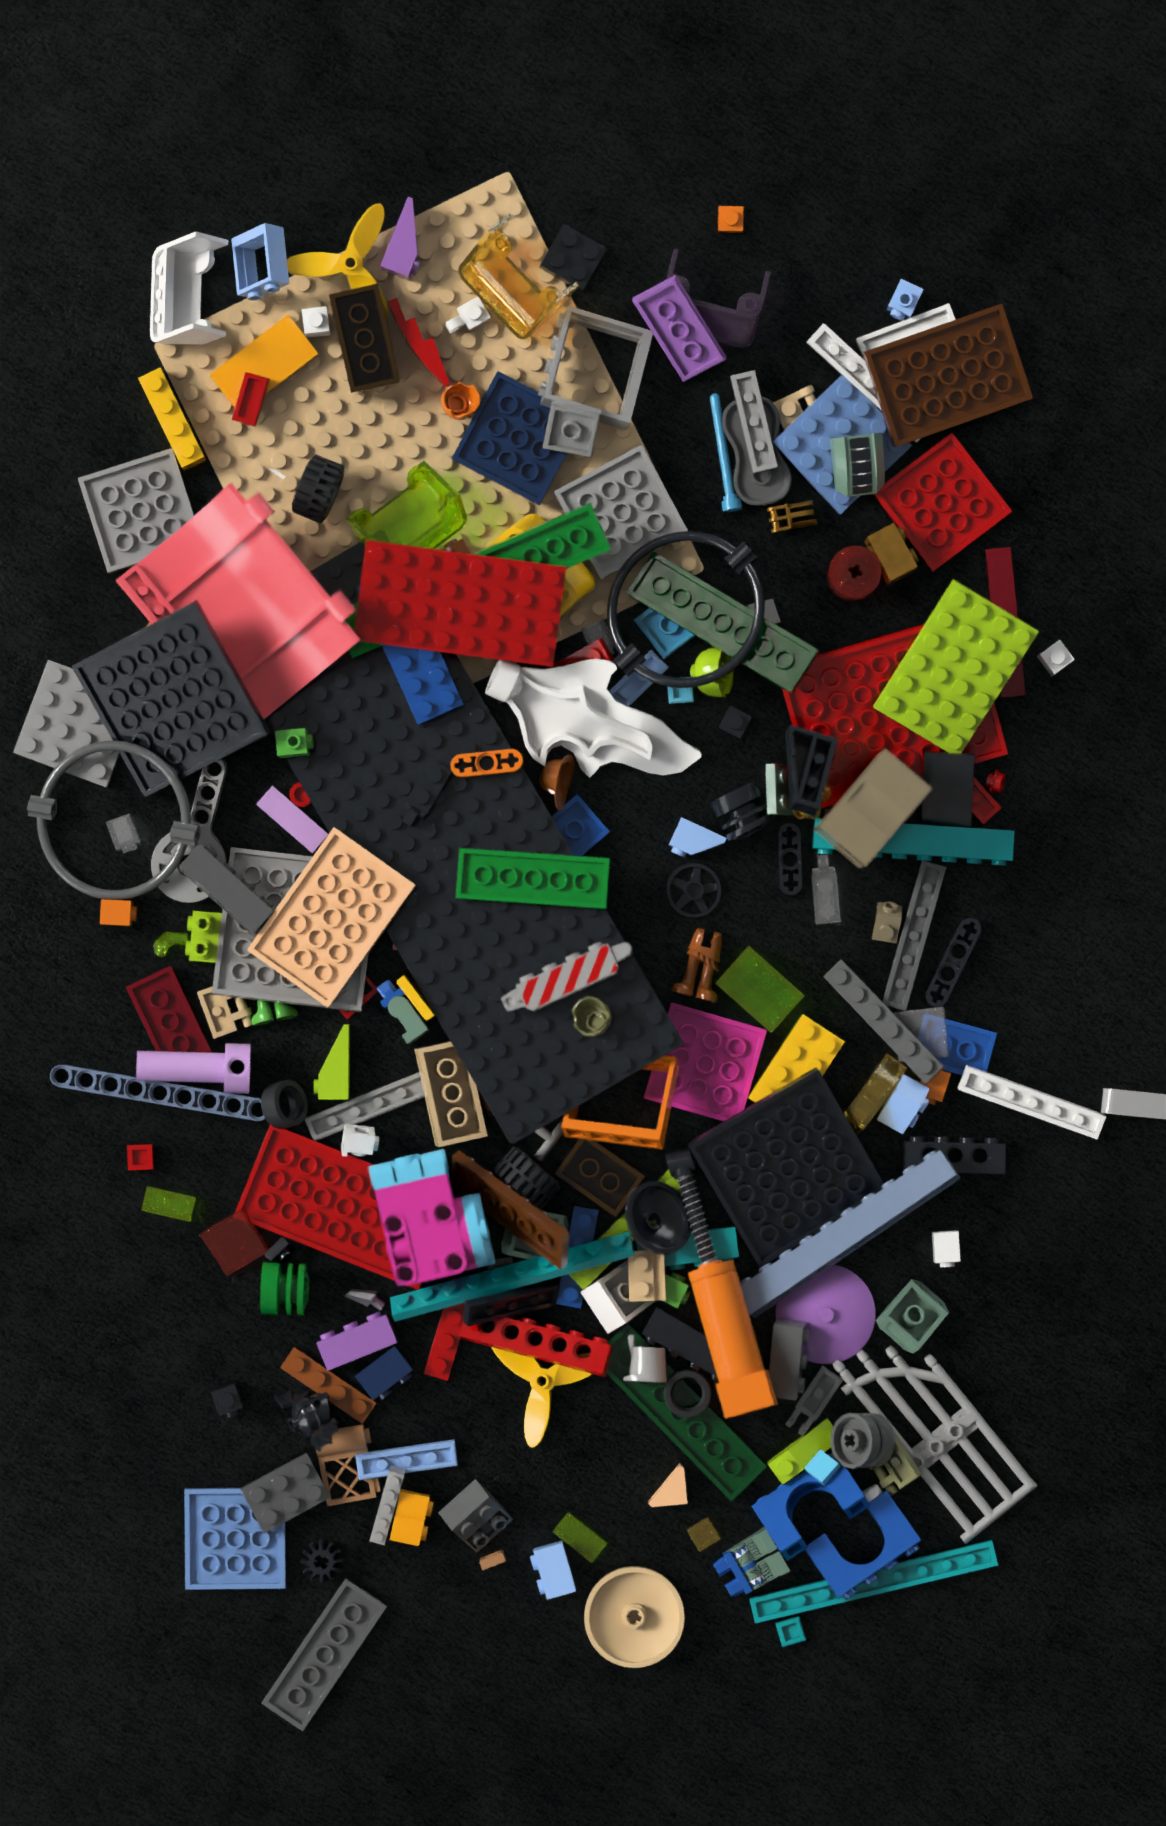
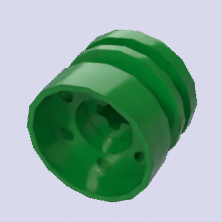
(283, 1288)

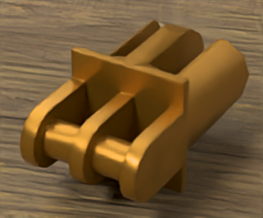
(791, 516)

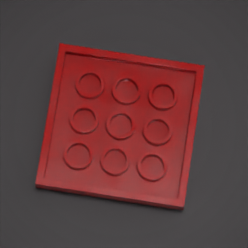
(942, 502)

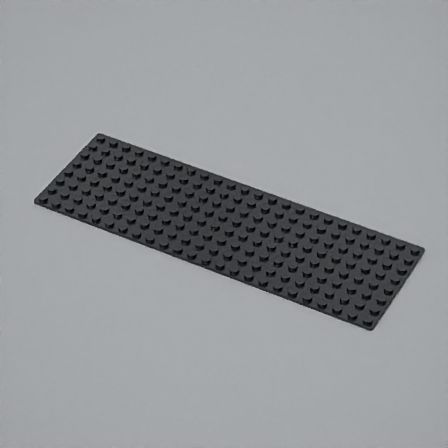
(464, 949)

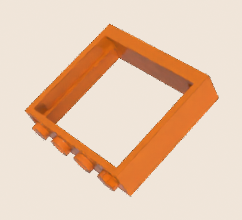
(626, 1134)

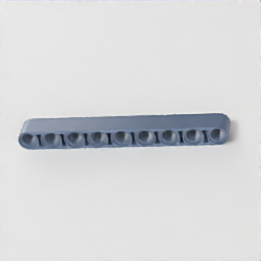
(147, 1094)

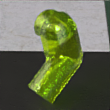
(165, 941)

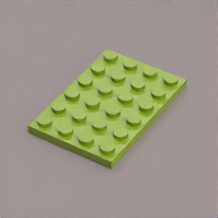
(955, 668)

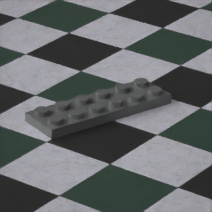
(324, 1654)

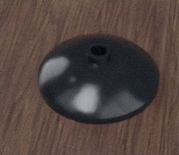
(666, 1213)

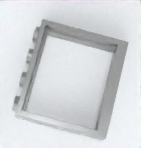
(608, 326)

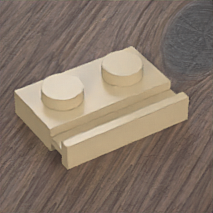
(646, 1277)

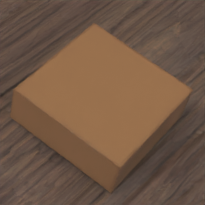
(492, 1559)

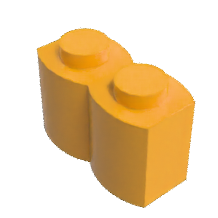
(410, 1517)

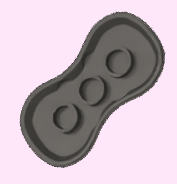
(764, 486)

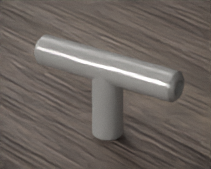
(551, 1139)

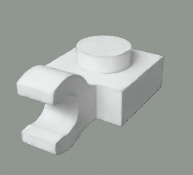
(470, 314)

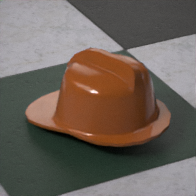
(557, 778)

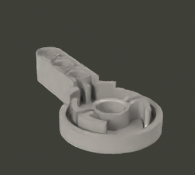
(179, 885)

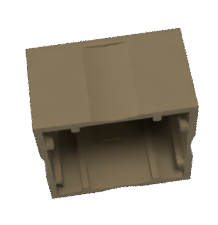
(872, 809)

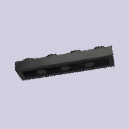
(510, 1303)

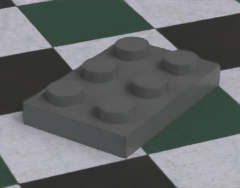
(285, 1492)

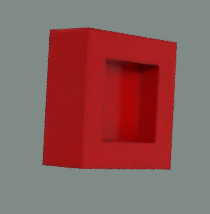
(140, 1157)

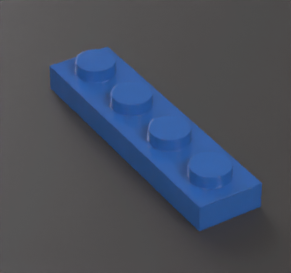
(581, 1232)

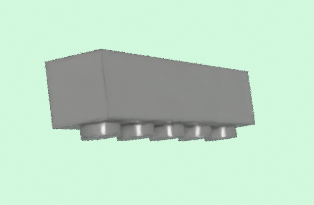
(387, 1505)

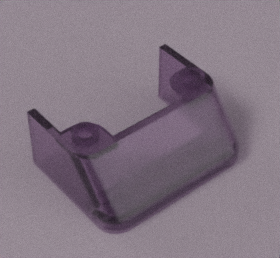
(727, 324)

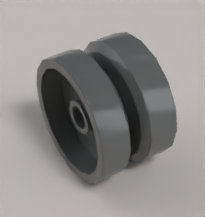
(862, 1440)

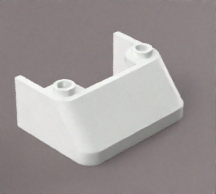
(177, 290)

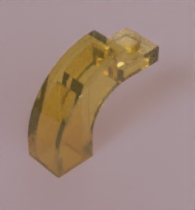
(874, 1093)

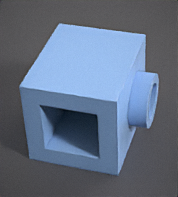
(904, 300)

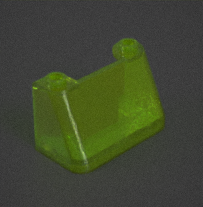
(418, 516)

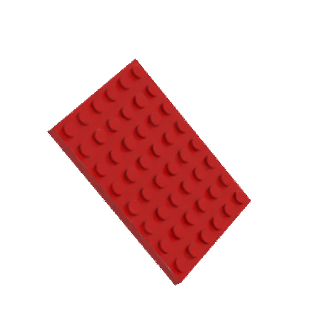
(839, 701)

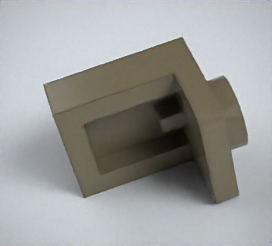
(887, 922)

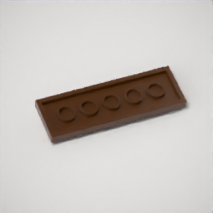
(511, 1210)

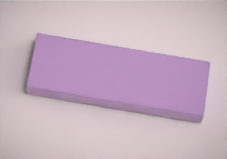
(292, 819)

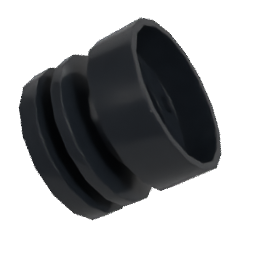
(742, 811)

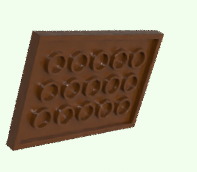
(947, 375)

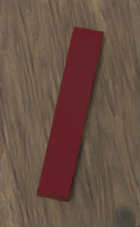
(1003, 595)

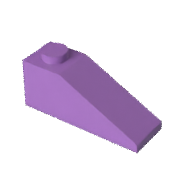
(402, 250)

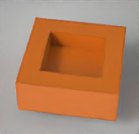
(730, 219)

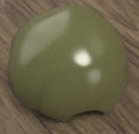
(591, 1016)

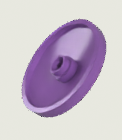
(836, 1313)

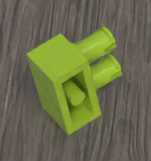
(204, 936)

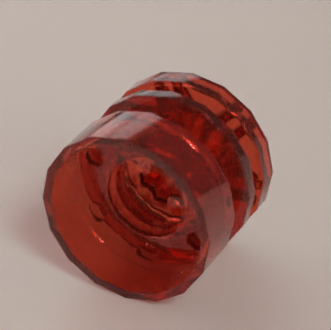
(840, 578)

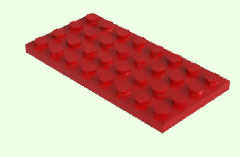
(459, 603)
(317, 1200)

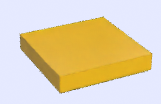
(415, 996)

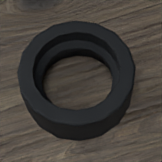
(271, 1107)
(687, 1412)

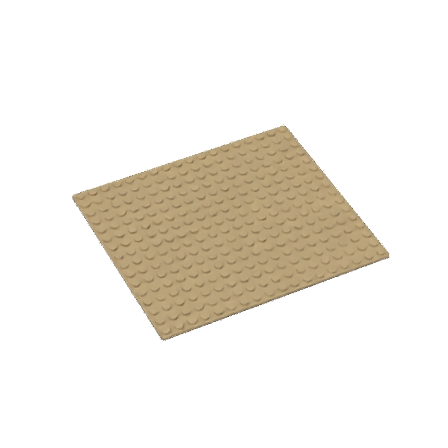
(401, 424)

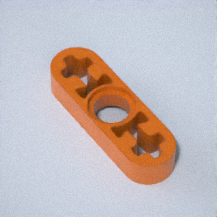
(479, 755)

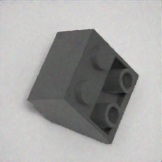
(475, 1516)

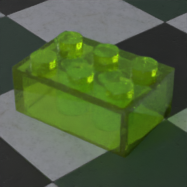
(759, 989)

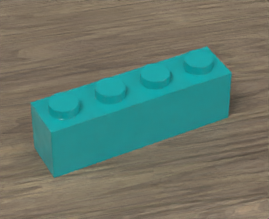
(724, 1243)

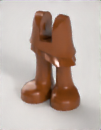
(710, 958)

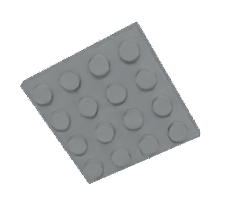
(628, 505)
(136, 507)
(61, 723)

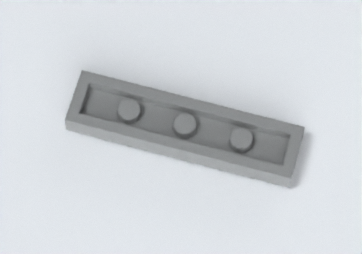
(753, 421)

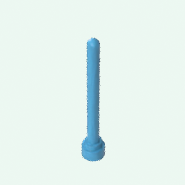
(731, 501)

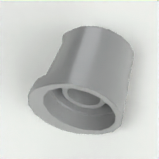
(646, 1364)

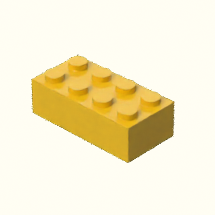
(802, 1050)

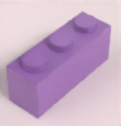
(356, 1340)

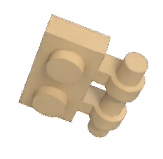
(219, 1014)

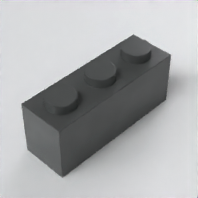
(788, 1358)

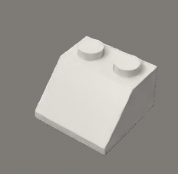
(610, 1299)

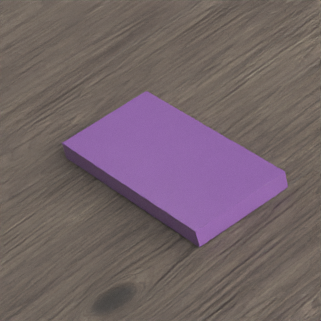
(679, 328)

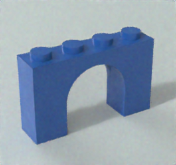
(777, 1508)
(845, 1576)

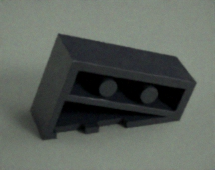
(808, 767)

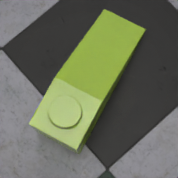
(334, 1076)
(799, 1453)

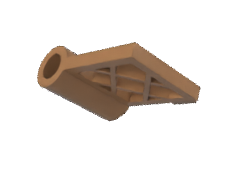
(346, 1444)

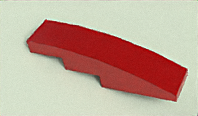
(424, 350)

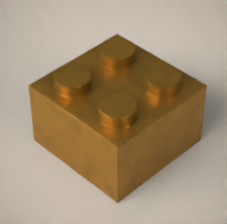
(892, 553)

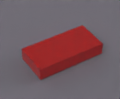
(250, 399)

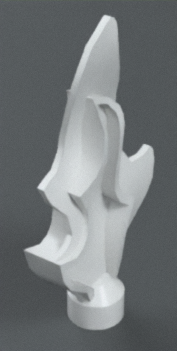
(578, 712)

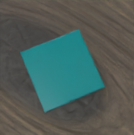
(790, 1631)

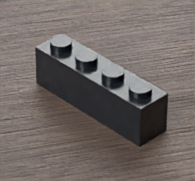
(679, 1340)

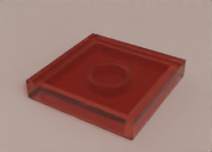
(234, 1242)

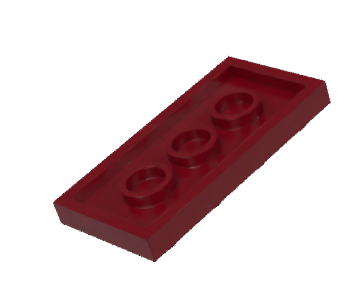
(167, 1013)

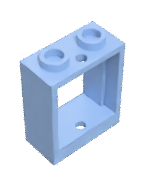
(245, 261)

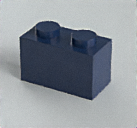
(384, 1373)

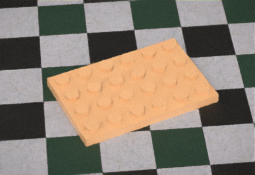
(331, 917)

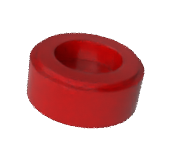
(298, 796)

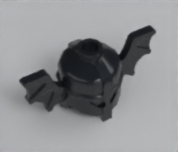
(310, 1416)

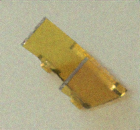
(505, 287)

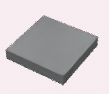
(571, 428)

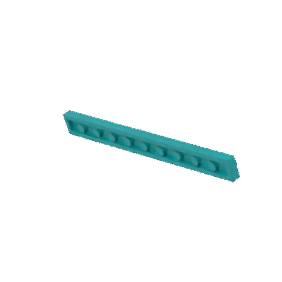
(509, 1277)
(903, 1575)

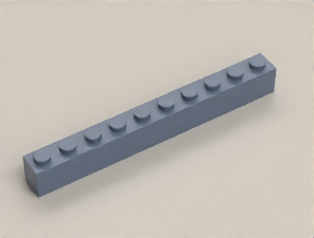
(848, 1233)

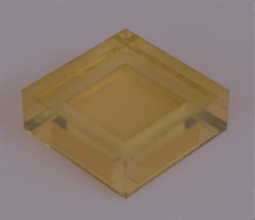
(703, 1534)

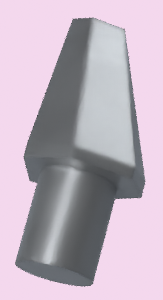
(366, 1297)

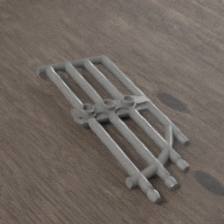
(942, 1439)

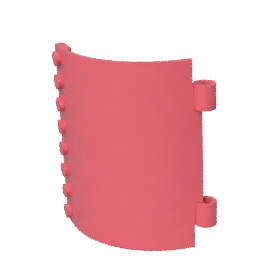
(254, 593)

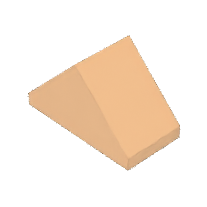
(672, 1490)

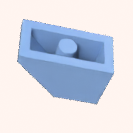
(693, 839)

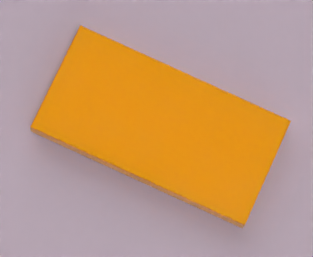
(272, 355)

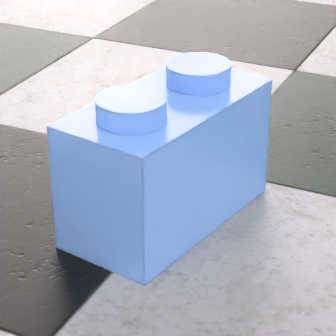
(903, 1104)
(553, 1570)

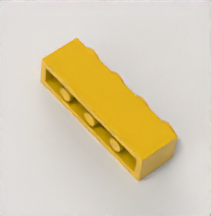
(172, 419)

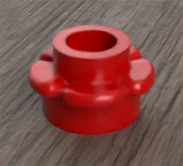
(995, 782)

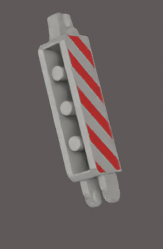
(568, 978)

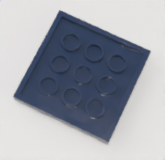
(508, 440)

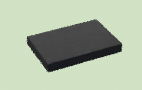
(952, 787)

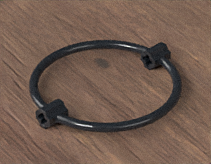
(739, 558)

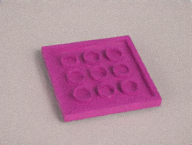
(713, 1062)

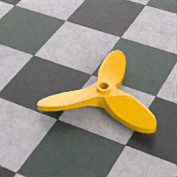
(360, 242)
(539, 1401)

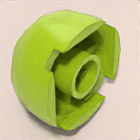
(707, 662)

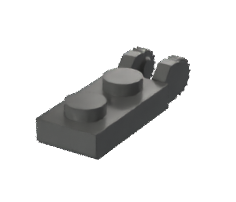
(815, 1398)

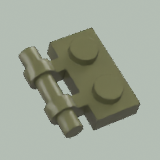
(901, 1469)

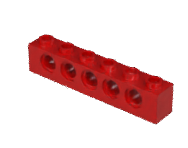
(596, 1363)

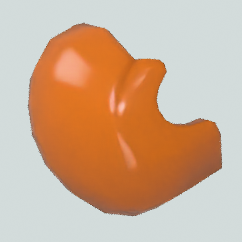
(460, 401)

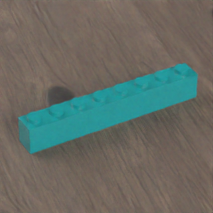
(940, 841)

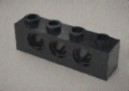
(993, 1163)

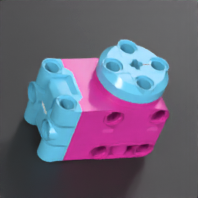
(425, 1224)

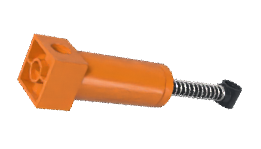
(722, 1309)

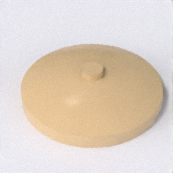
(634, 1616)

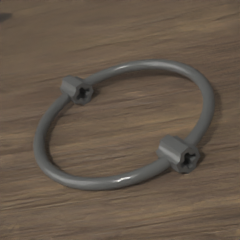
(46, 808)

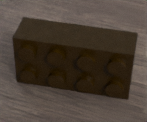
(364, 338)

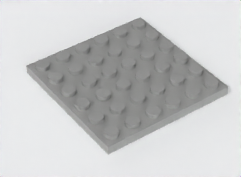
(242, 973)

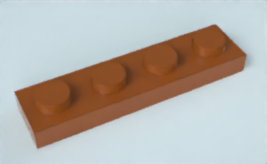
(320, 1380)

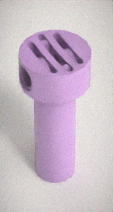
(197, 1067)

